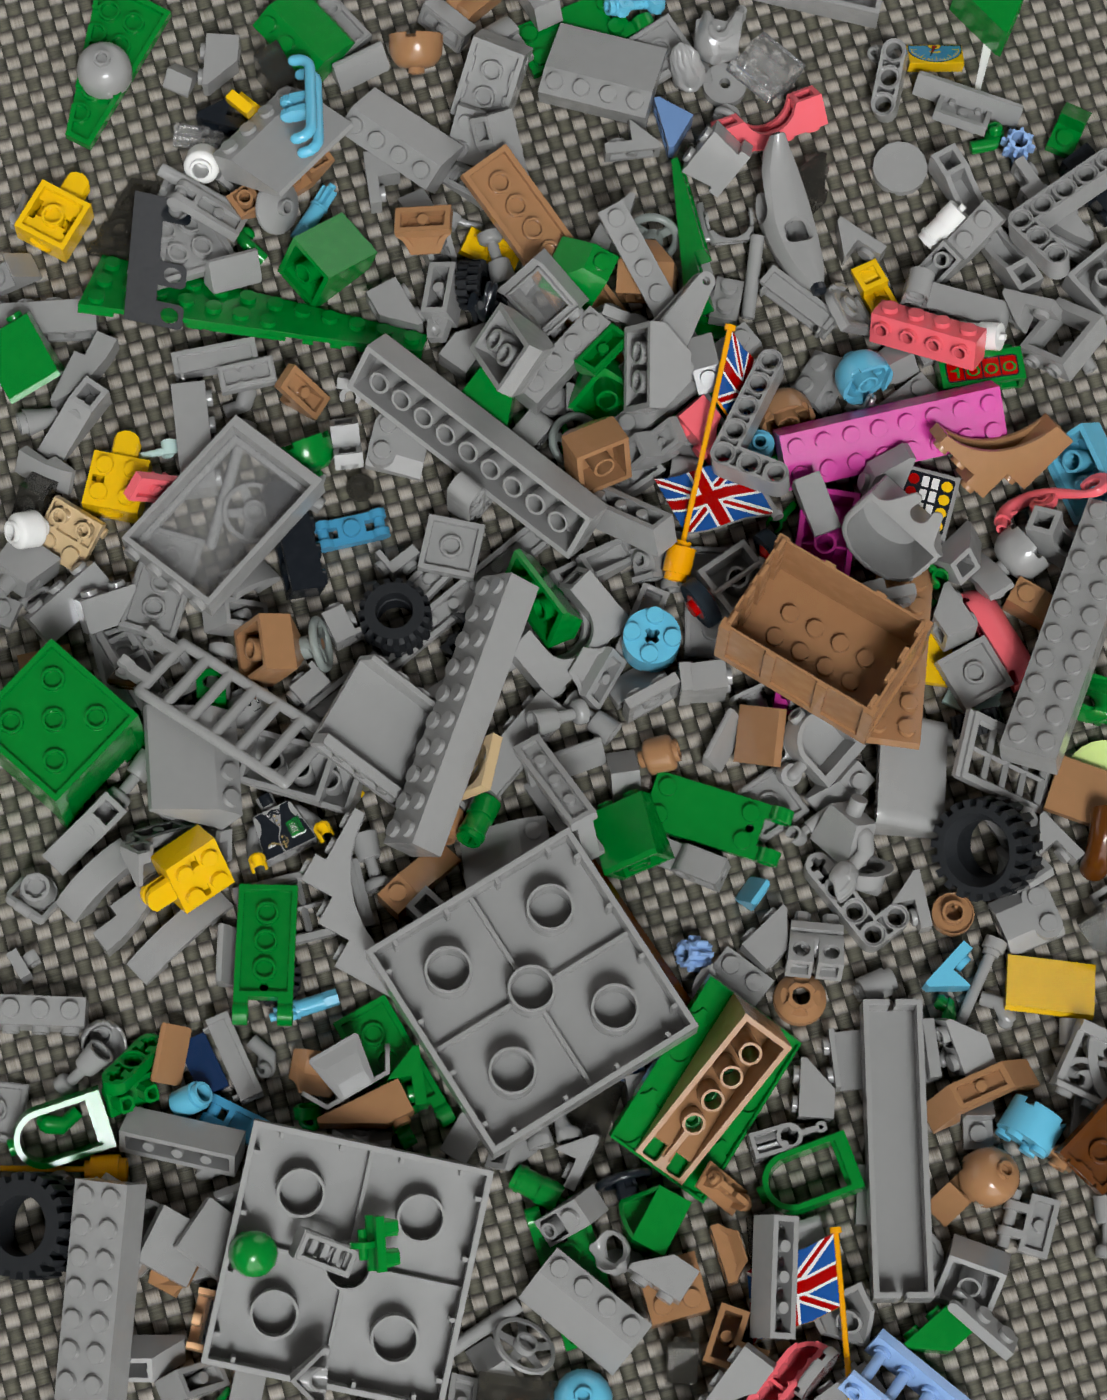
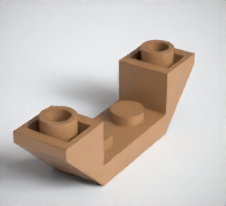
(244, 198)
(978, 1089)

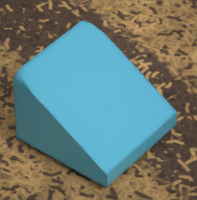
(752, 892)

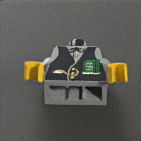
(282, 832)

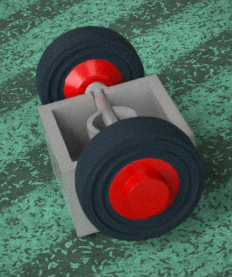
(725, 579)

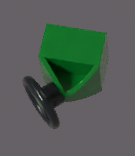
(646, 1217)

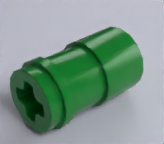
(478, 819)
(536, 1187)

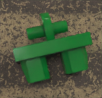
(140, 1093)
(372, 1243)

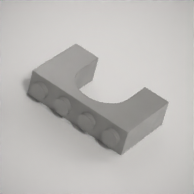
(601, 622)

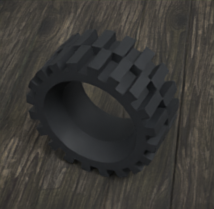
(956, 855)
(56, 1201)

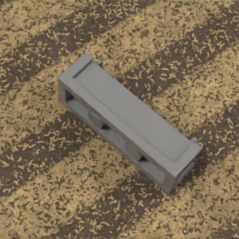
(797, 302)
(203, 360)
(234, 1058)

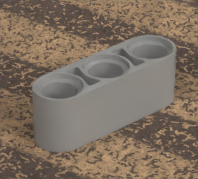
(889, 67)

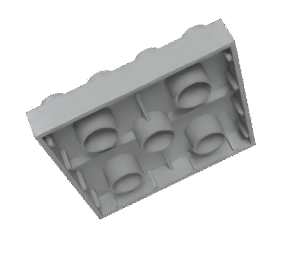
(531, 992)
(385, 1330)

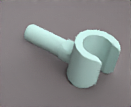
(167, 450)

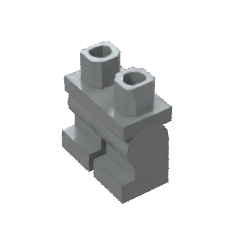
(818, 941)

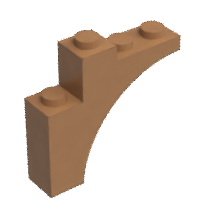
(1015, 456)

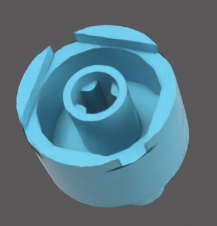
(656, 624)
(1030, 1126)

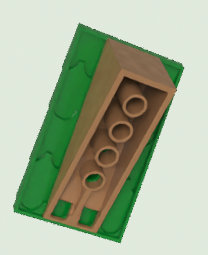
(706, 1089)

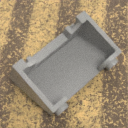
(912, 784)

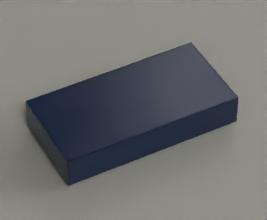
(204, 1064)

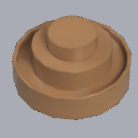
(952, 914)

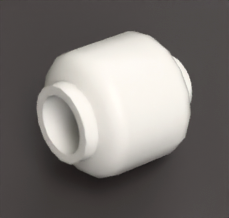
(200, 163)
(26, 529)

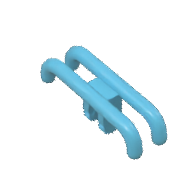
(305, 106)

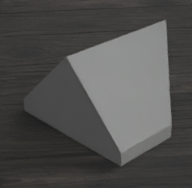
(859, 1317)
(312, 1374)

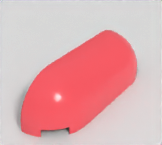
(1000, 634)
(789, 1369)

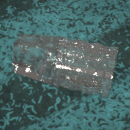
(190, 135)

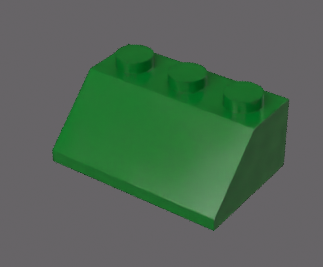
(305, 30)
(551, 613)

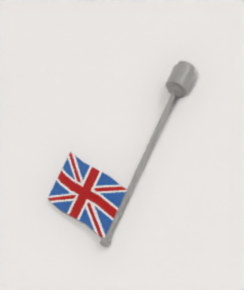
(717, 499)

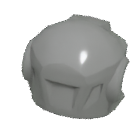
(719, 39)

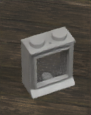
(545, 294)

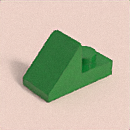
(1068, 130)
(411, 1071)

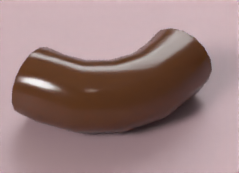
(1094, 861)

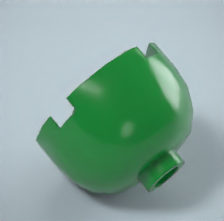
(312, 452)

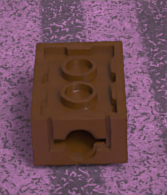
(1087, 1149)

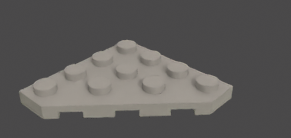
(188, 244)

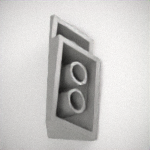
(319, 784)

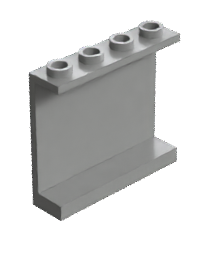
(375, 726)

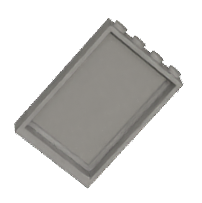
(222, 515)

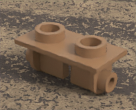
(723, 1190)

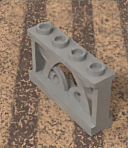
(558, 794)
(1092, 1077)

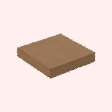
(760, 735)
(1076, 790)

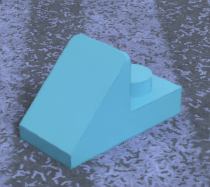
(945, 977)

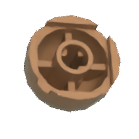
(416, 50)
(787, 409)
(989, 1176)

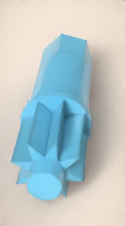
(316, 210)
(311, 1005)

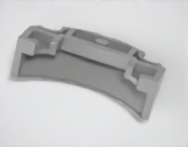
(147, 840)

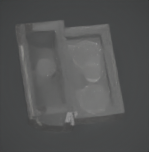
(766, 68)

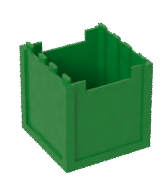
(64, 731)

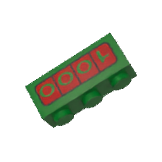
(1002, 367)

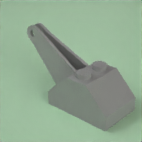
(511, 350)
(657, 351)

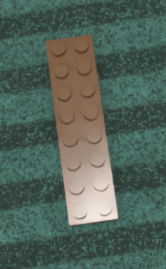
(520, 210)
(903, 718)

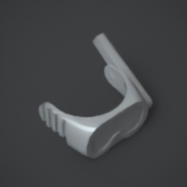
(717, 240)

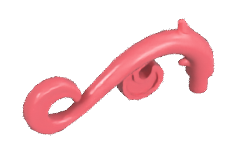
(1048, 498)

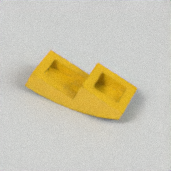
(242, 103)
(473, 250)
(872, 284)

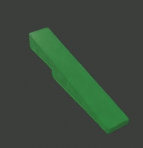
(691, 236)

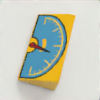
(935, 58)

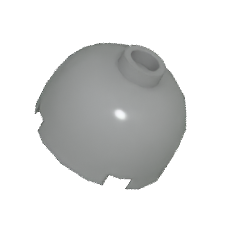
(104, 70)
(1018, 554)

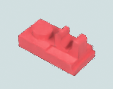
(148, 486)

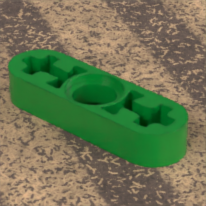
(141, 1052)

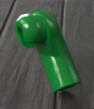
(246, 243)

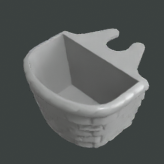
(893, 532)

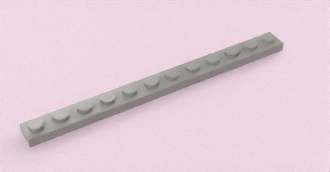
(455, 599)

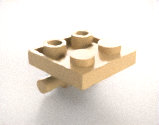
(72, 532)

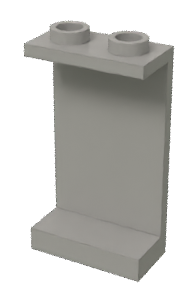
(845, 1057)

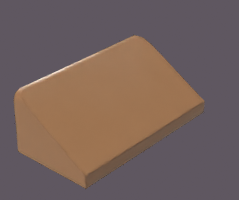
(171, 1054)

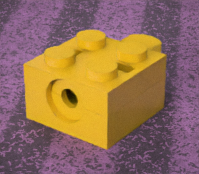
(57, 216)
(110, 476)
(188, 872)

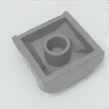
(394, 451)
(1027, 919)

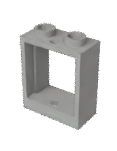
(1093, 333)

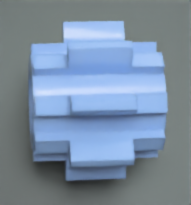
(1020, 137)
(694, 953)

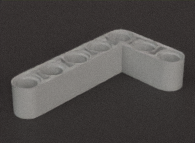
(1052, 206)
(746, 426)
(467, 497)

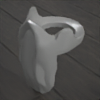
(687, 68)
(615, 1260)

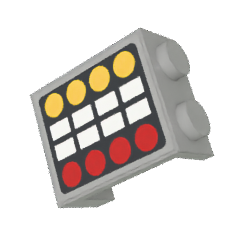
(937, 493)

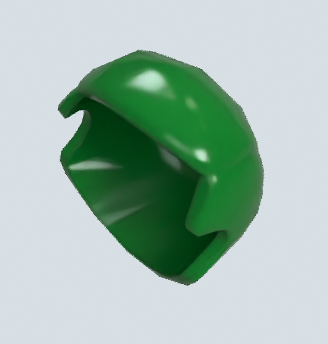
(253, 1253)

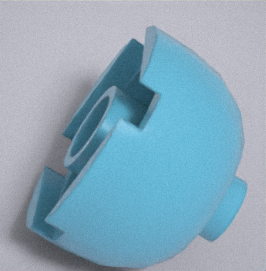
(861, 374)
(583, 1385)

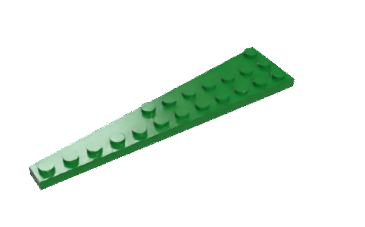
(243, 313)

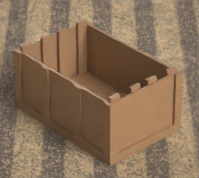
(822, 639)

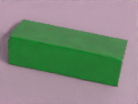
(600, 351)

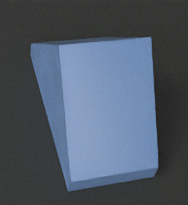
(672, 124)

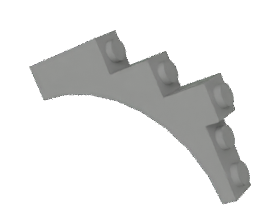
(340, 915)

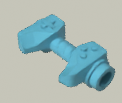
(623, 7)

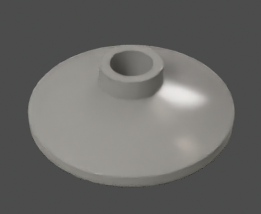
(277, 213)

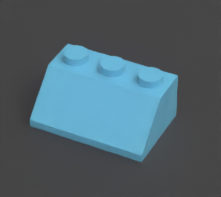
(1078, 461)

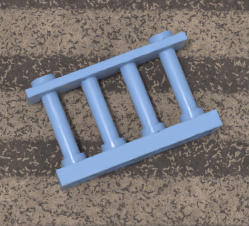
(906, 1367)

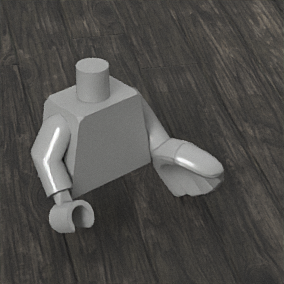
(844, 835)

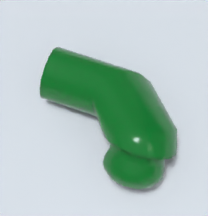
(990, 141)
(946, 1006)
(58, 1124)

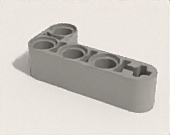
(950, 301)
(868, 920)

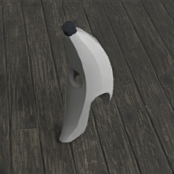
(788, 218)

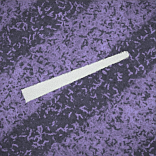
(982, 66)

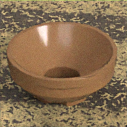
(795, 1013)

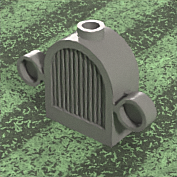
(815, 750)

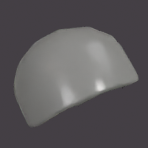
(108, 1033)

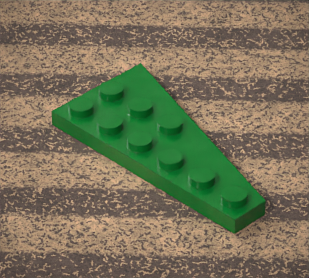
(133, 27)

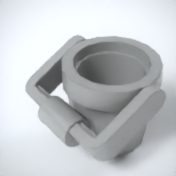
(37, 895)

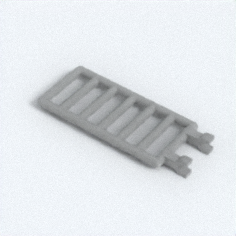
(171, 652)

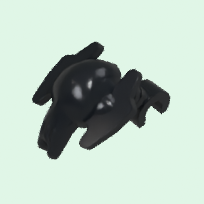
(483, 307)

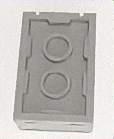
(492, 72)

